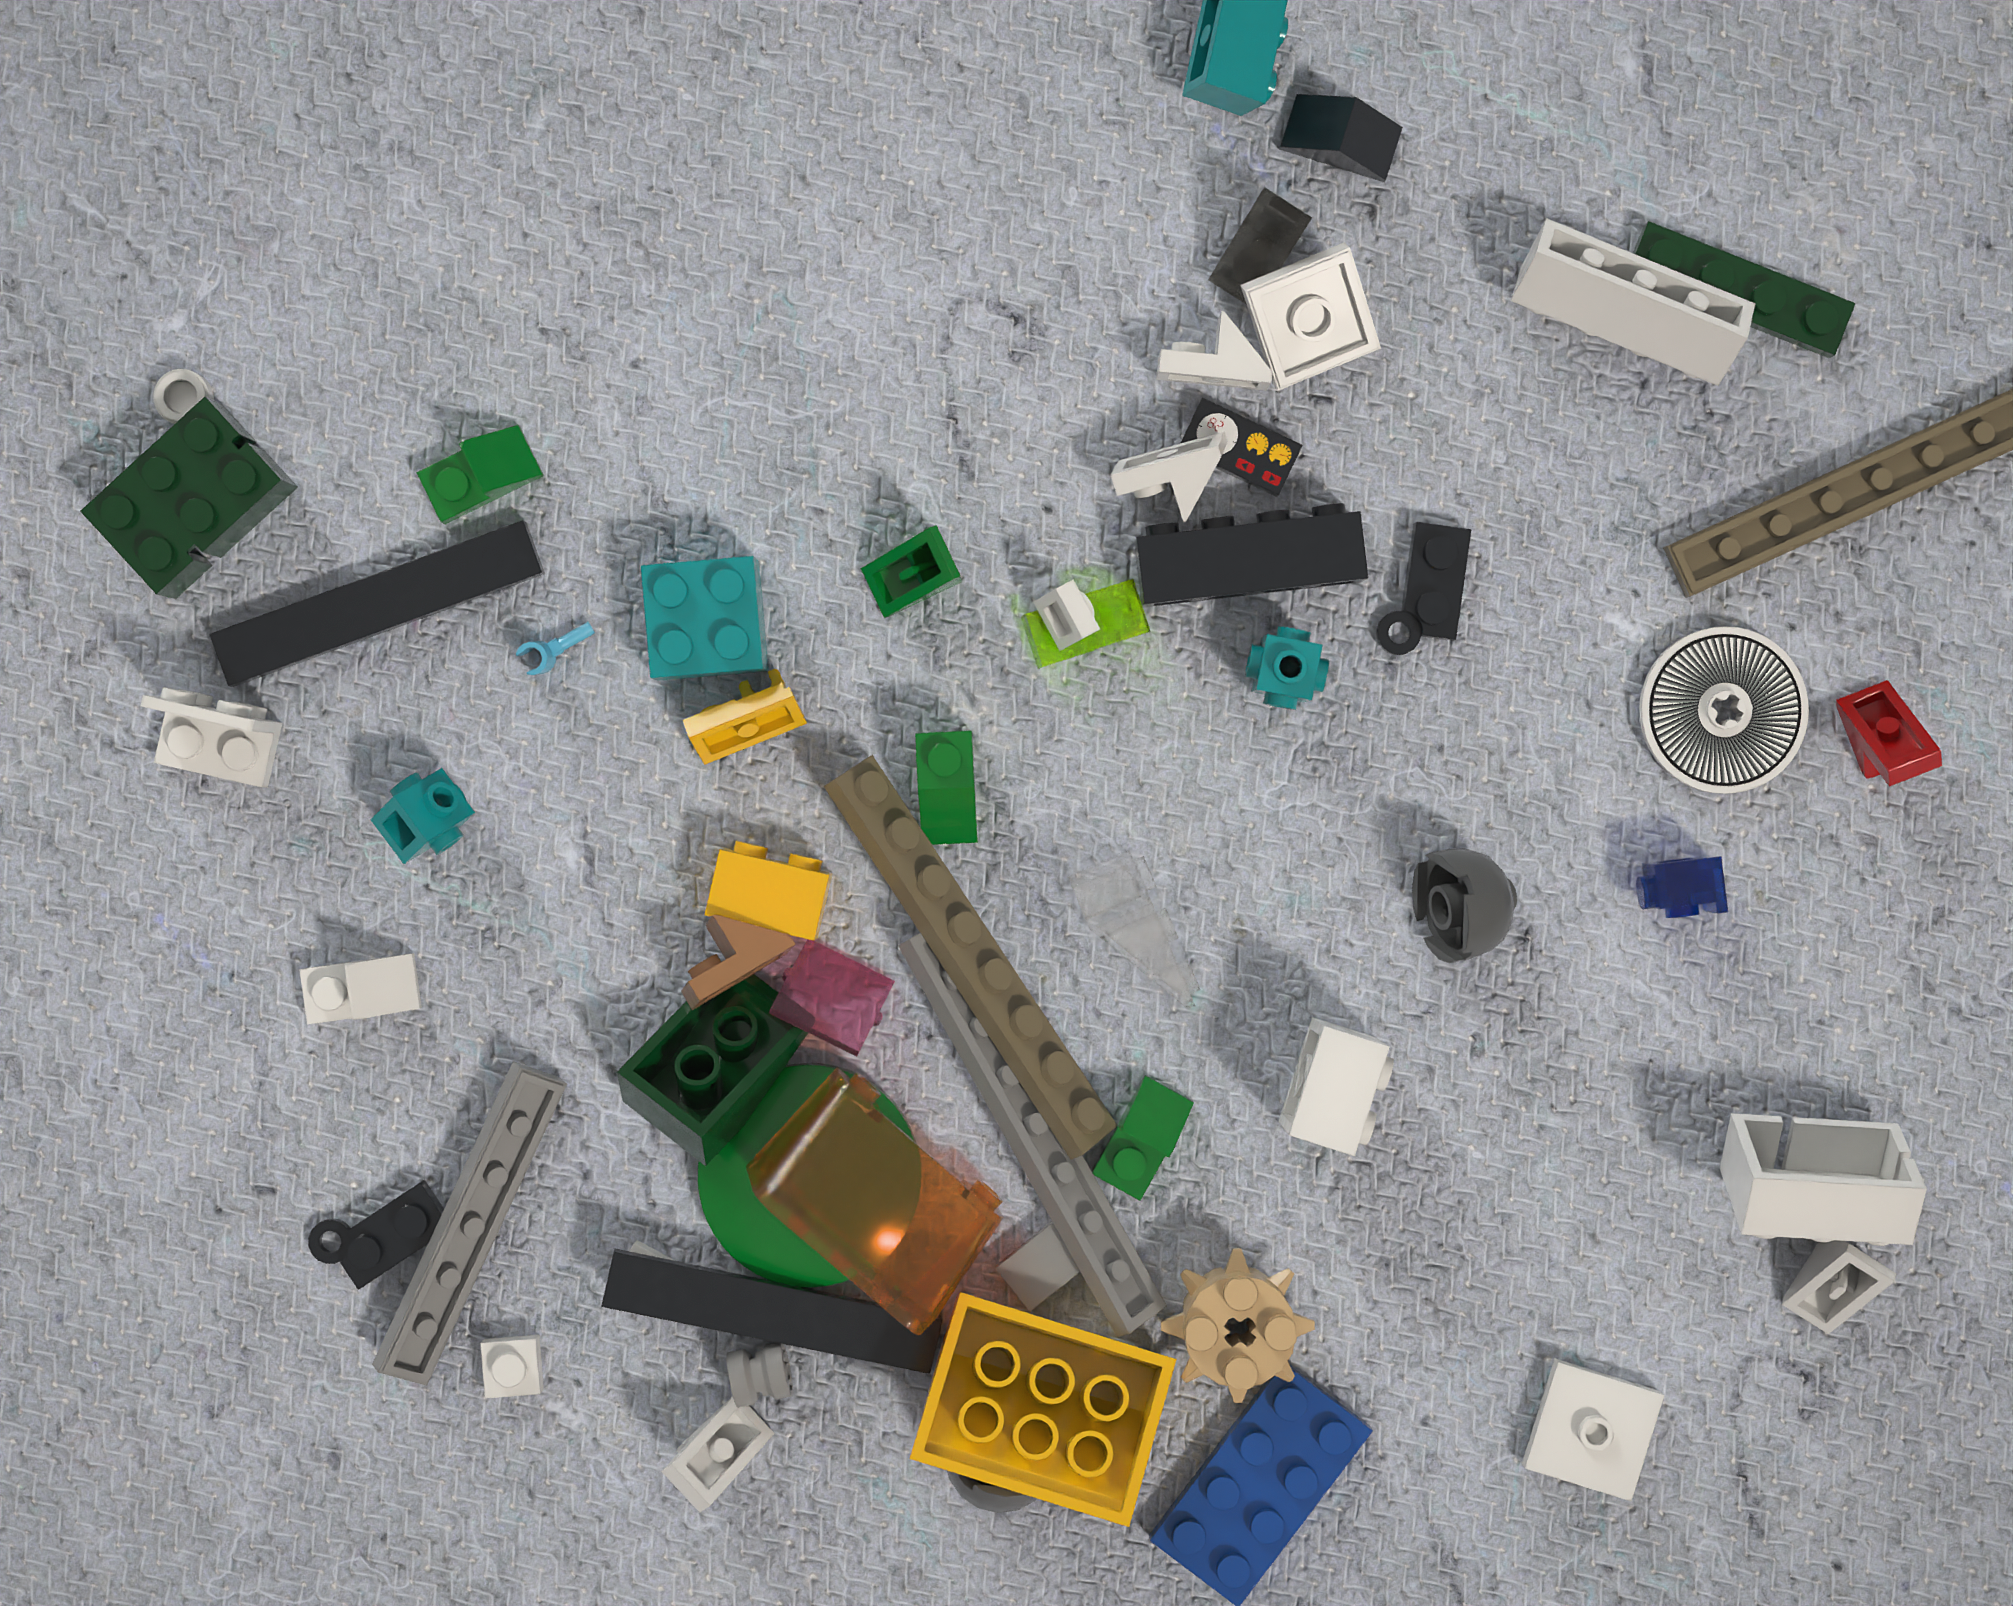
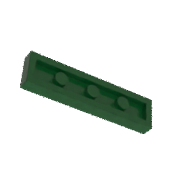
(1782, 304)

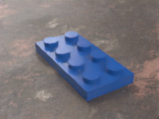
(1260, 1485)

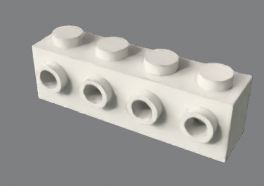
(1633, 302)

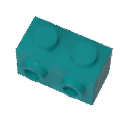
(1236, 53)

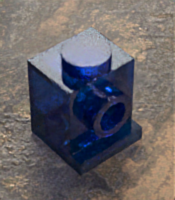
(1683, 885)

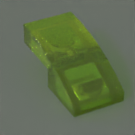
(1116, 613)

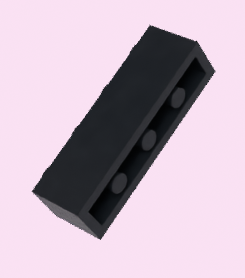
(1250, 558)

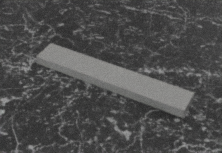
(469, 1224)

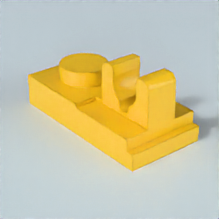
(744, 722)

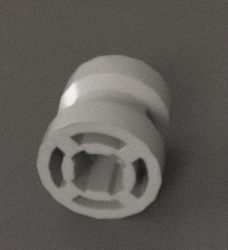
(765, 1373)

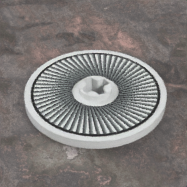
(1765, 696)

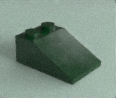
(710, 1067)

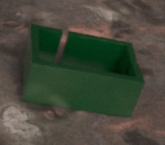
(188, 494)

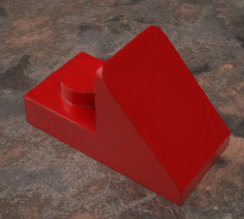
(1887, 735)

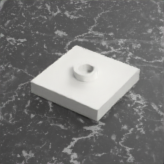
(1311, 316)
(1592, 1429)

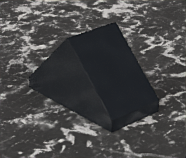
(1342, 134)

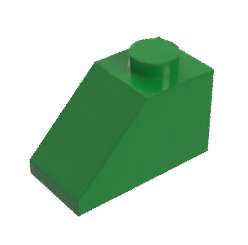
(946, 786)

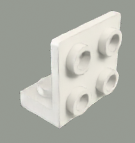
(212, 741)

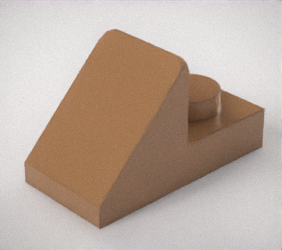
(746, 951)

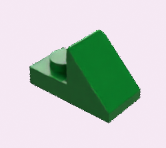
(480, 473)
(1143, 1138)

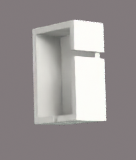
(1833, 1182)

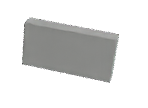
(1038, 1267)

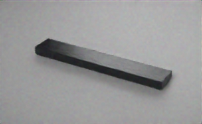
(377, 604)
(765, 1310)

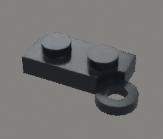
(1431, 587)
(382, 1237)

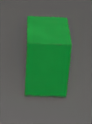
(911, 572)

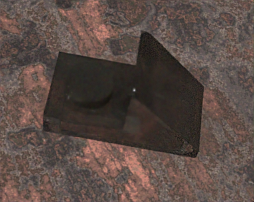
(1260, 243)

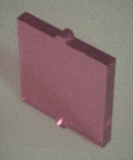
(832, 997)

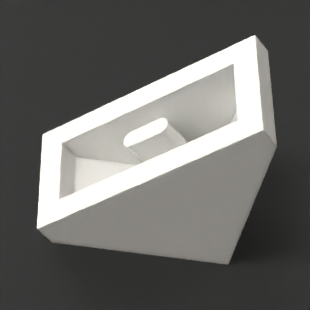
(1836, 1284)

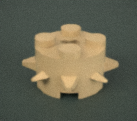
(1237, 1293)

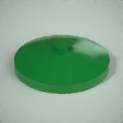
(737, 1215)

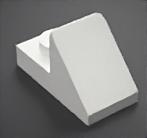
(1231, 365)
(1184, 465)
(360, 989)
(717, 1453)

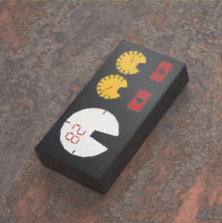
(1251, 450)

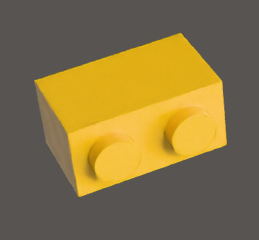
(769, 891)

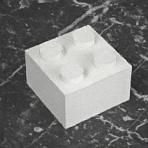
(1336, 1087)

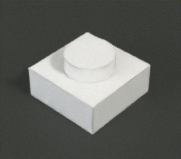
(1067, 614)
(512, 1366)

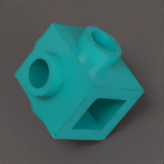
(1267, 678)
(423, 815)

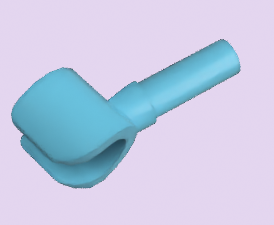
(554, 647)

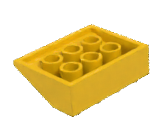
(1043, 1409)

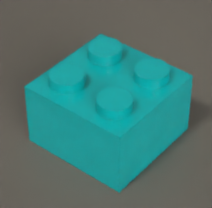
(704, 618)

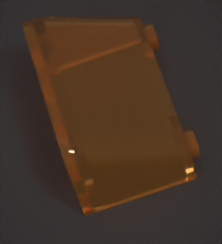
(874, 1200)

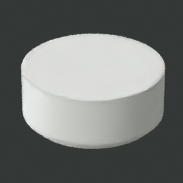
(180, 392)

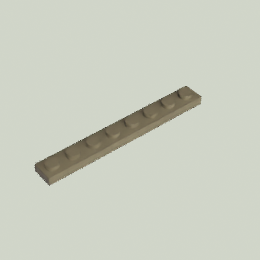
(971, 957)

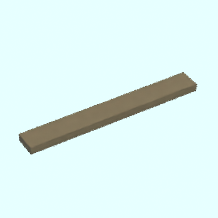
(1843, 495)

